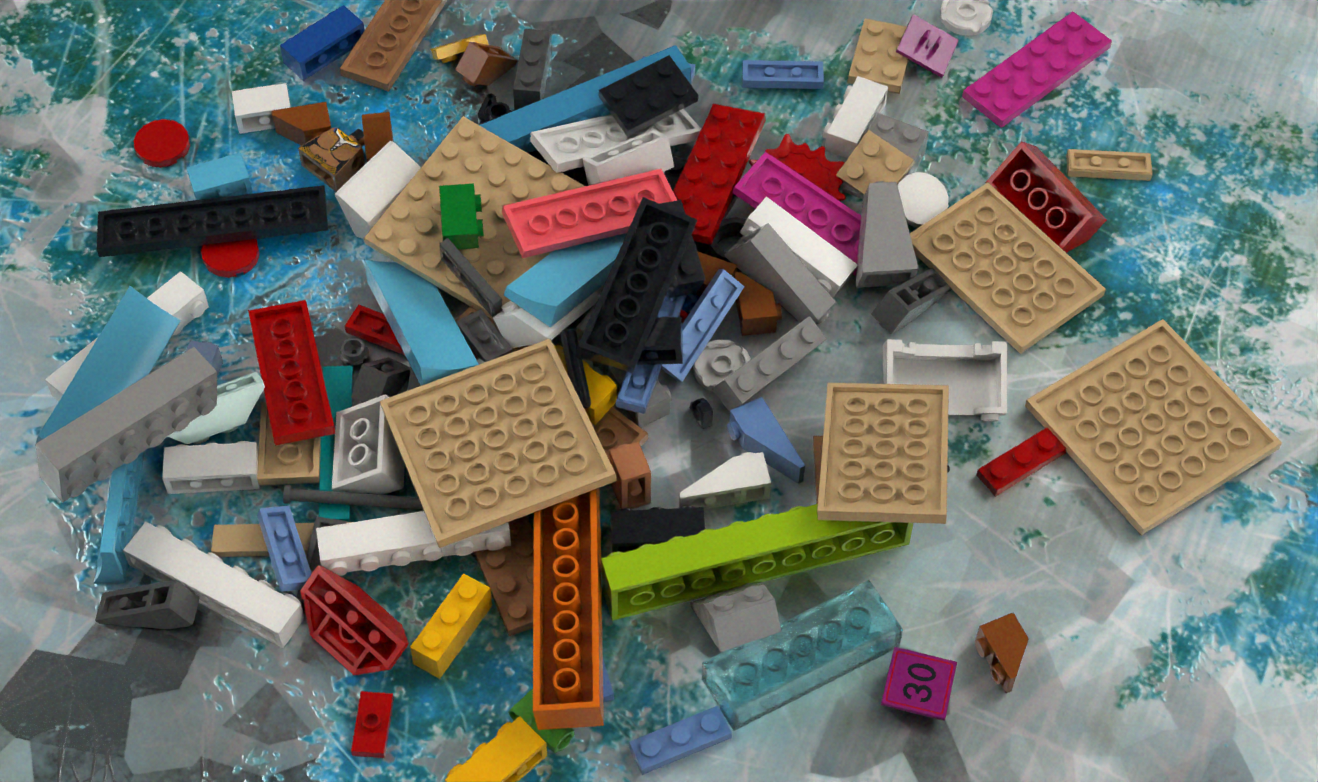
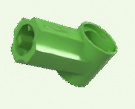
(555, 738)

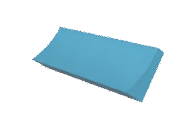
(564, 279)
(419, 321)
(117, 360)
(119, 522)

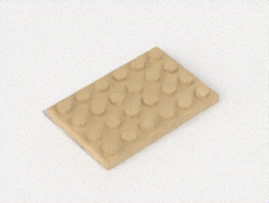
(1005, 267)
(884, 453)

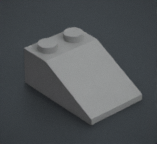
(902, 136)
(738, 615)

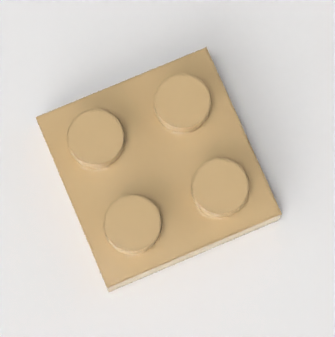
(874, 162)

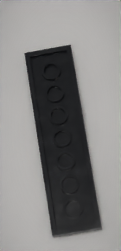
(211, 221)

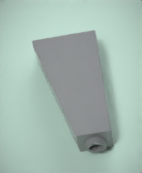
(884, 239)
(774, 265)

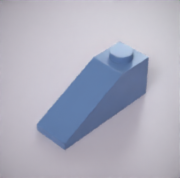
(760, 432)

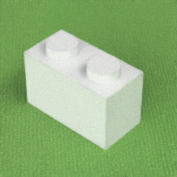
(255, 106)

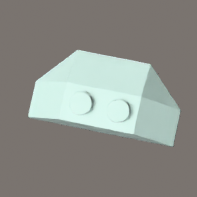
(233, 408)

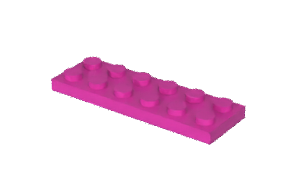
(1036, 69)
(803, 201)

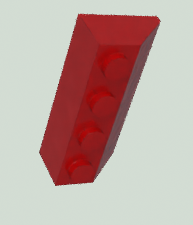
(1046, 197)

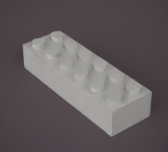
(127, 425)

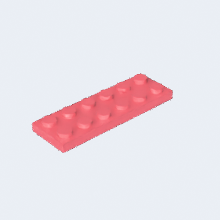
(582, 213)

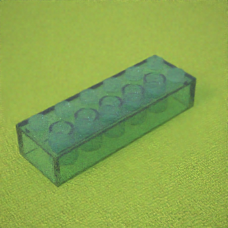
(803, 656)

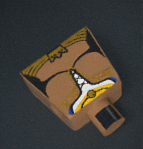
(334, 156)

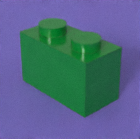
(459, 215)

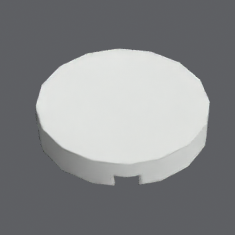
(966, 16)
(922, 198)
(718, 362)

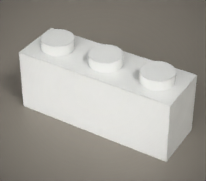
(854, 116)
(629, 158)
(210, 467)

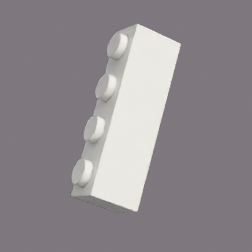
(819, 256)

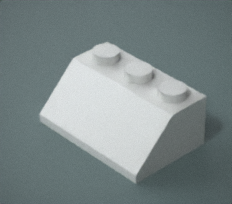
(375, 187)
(523, 329)
(366, 451)

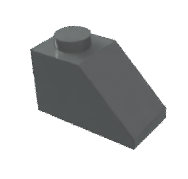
(380, 378)

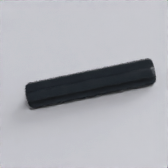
(575, 366)

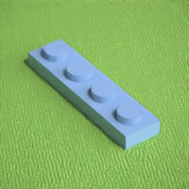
(705, 320)

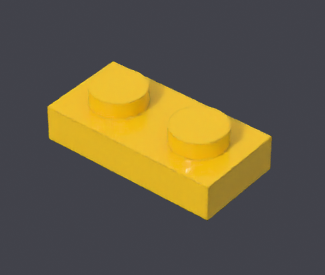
(448, 51)

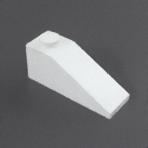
(733, 482)

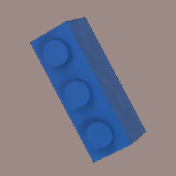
(322, 42)

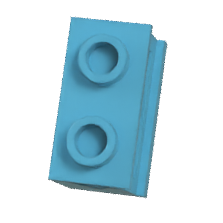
(220, 178)

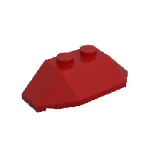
(351, 624)

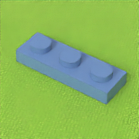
(782, 74)
(284, 547)
(680, 740)

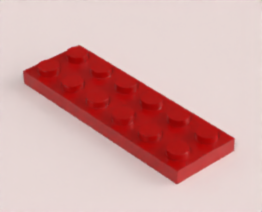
(717, 166)
(291, 373)

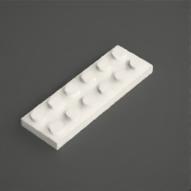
(570, 143)

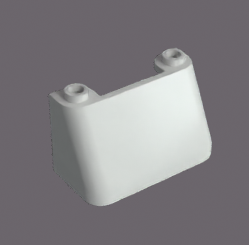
(973, 374)

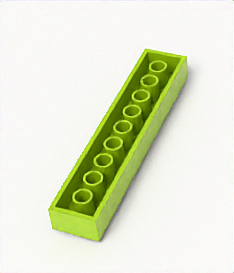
(737, 556)

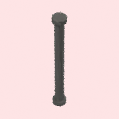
(350, 498)

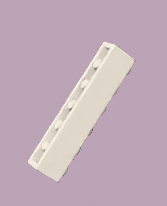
(178, 297)
(395, 542)
(219, 586)

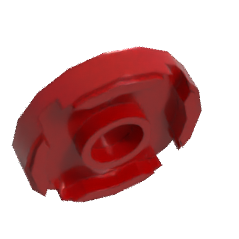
(161, 143)
(230, 257)

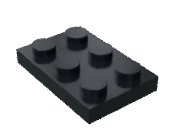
(648, 95)

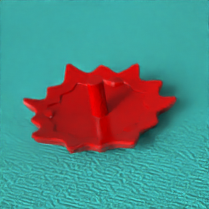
(809, 164)

